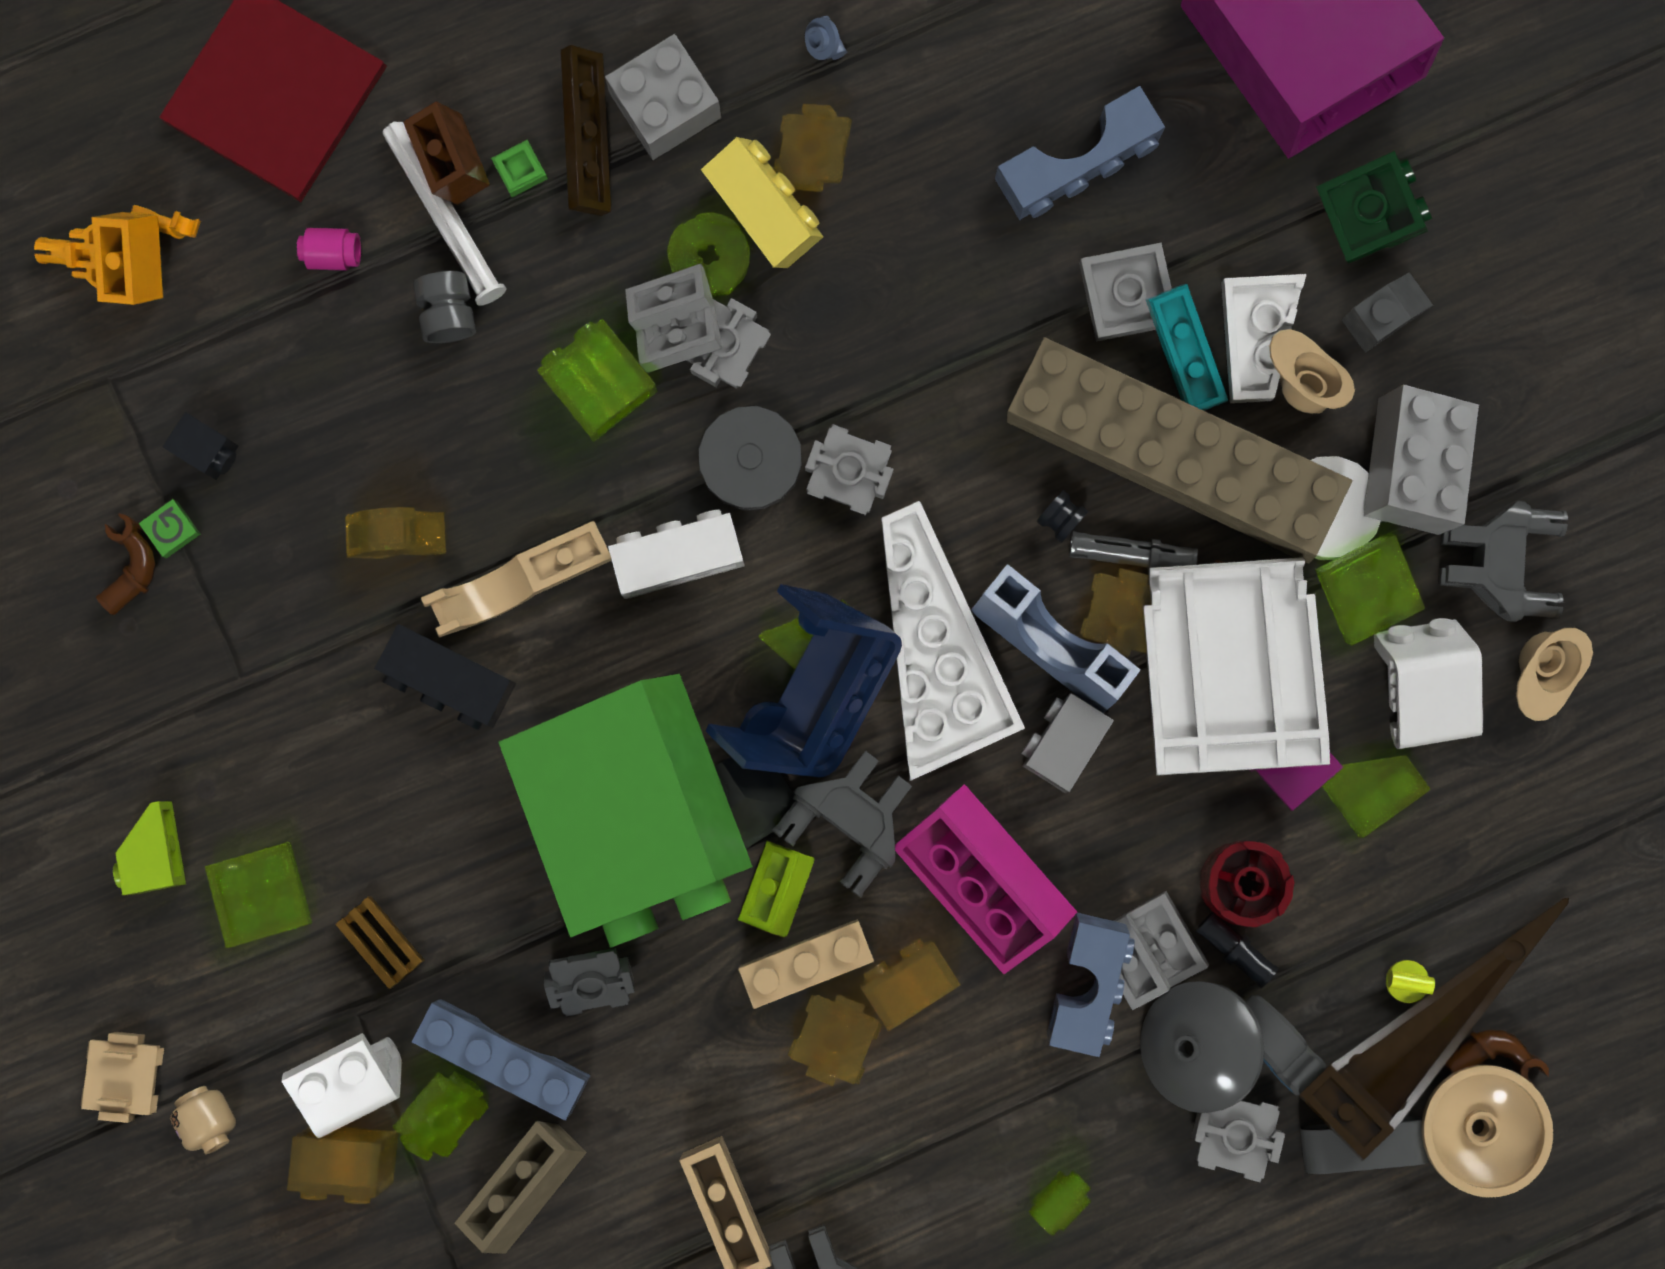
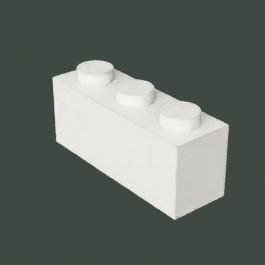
(675, 554)

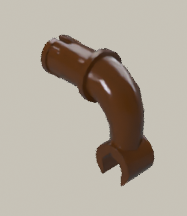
(136, 575)
(1493, 1043)

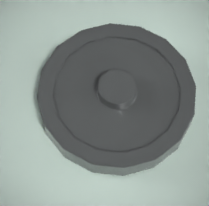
(750, 458)

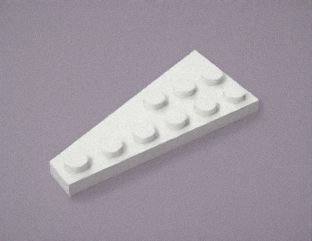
(945, 671)

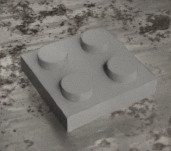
(1118, 289)

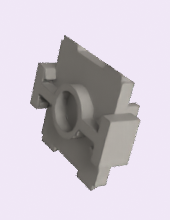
(740, 343)
(849, 469)
(1239, 1138)

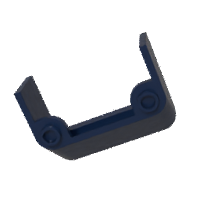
(825, 696)

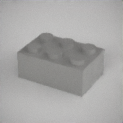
(1421, 460)

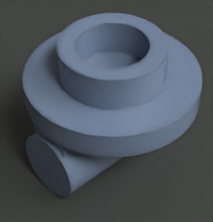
(823, 39)

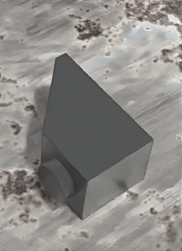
(1386, 311)

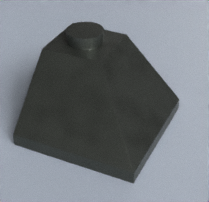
(755, 799)

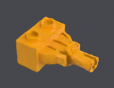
(118, 256)

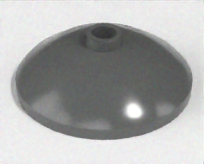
(1224, 1040)

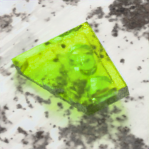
(1375, 791)

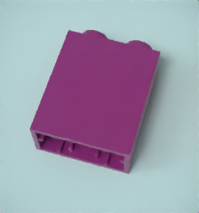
(1316, 61)

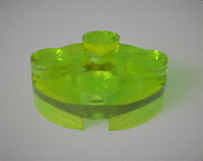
(729, 244)

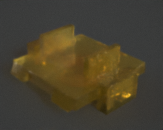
(813, 147)
(1118, 611)
(835, 1039)

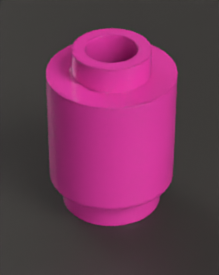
(329, 249)

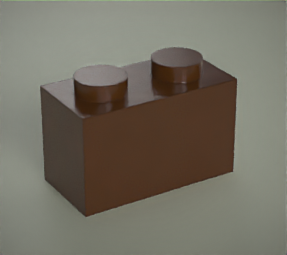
(446, 153)

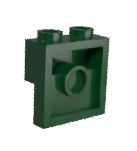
(1374, 207)

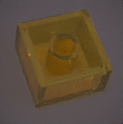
(343, 1163)

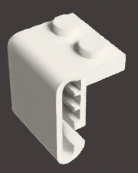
(1432, 682)
(345, 1083)

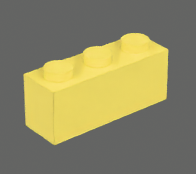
(763, 202)

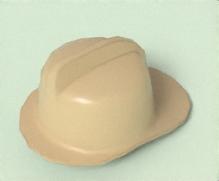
(1308, 374)
(1550, 671)

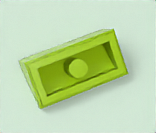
(776, 889)

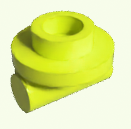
(1409, 981)

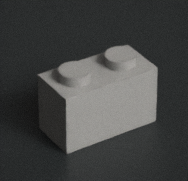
(1066, 742)

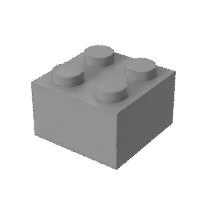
(663, 96)

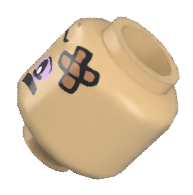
(203, 1120)

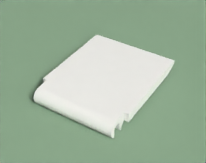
(1235, 668)

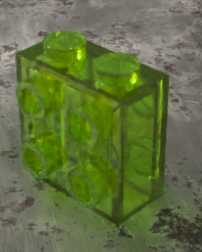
(596, 379)

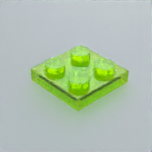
(1370, 589)
(258, 895)

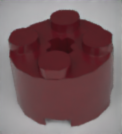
(1267, 870)

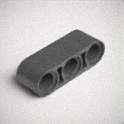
(1329, 1154)

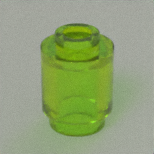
(1060, 1202)

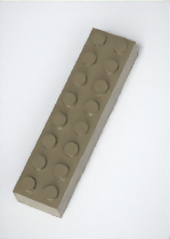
(1178, 450)

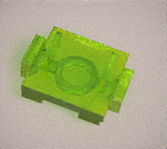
(440, 1115)

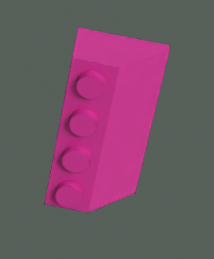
(985, 880)

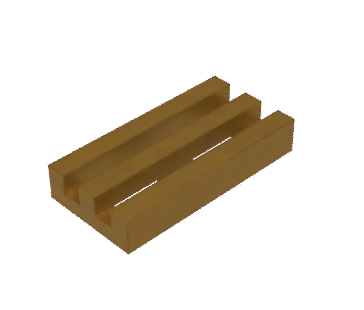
(367, 953)

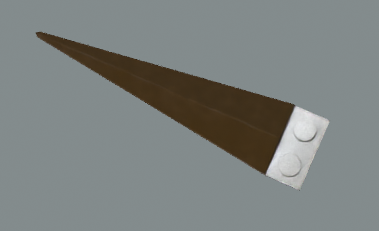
(1385, 1075)

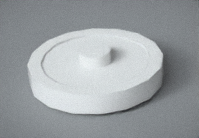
(1350, 525)

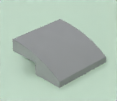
(673, 318)
(1162, 951)

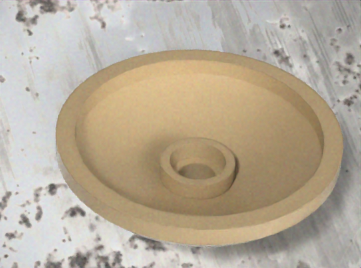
(1514, 1134)

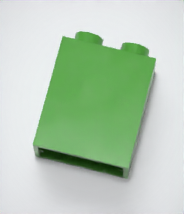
(627, 809)

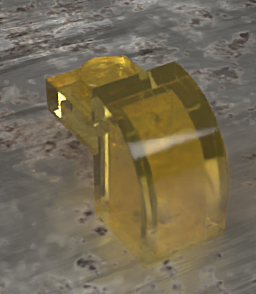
(394, 532)

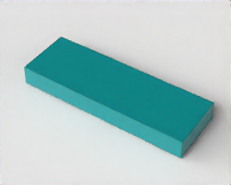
(1186, 348)

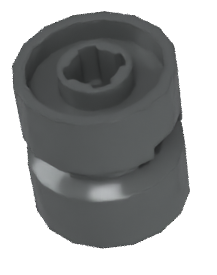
(443, 301)

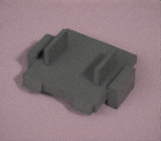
(589, 981)

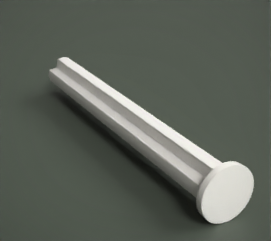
(445, 218)

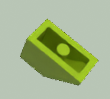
(150, 853)

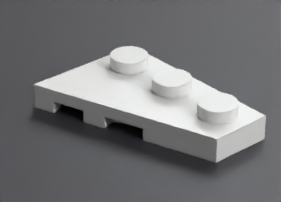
(1252, 315)

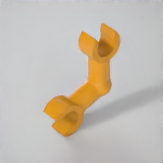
(176, 226)

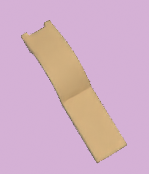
(518, 579)

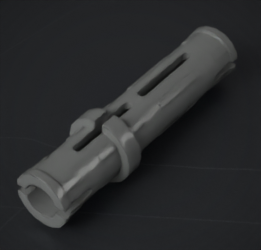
(1130, 552)

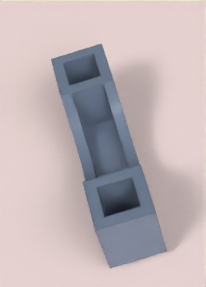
(1035, 179)
(1087, 669)
(519, 1070)

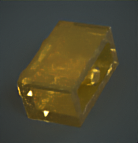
(908, 983)

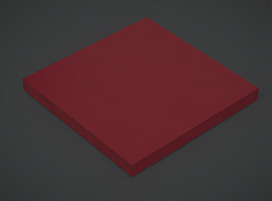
(273, 93)

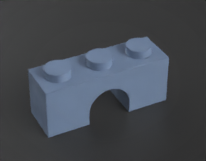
(1083, 1020)

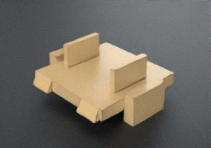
(121, 1077)

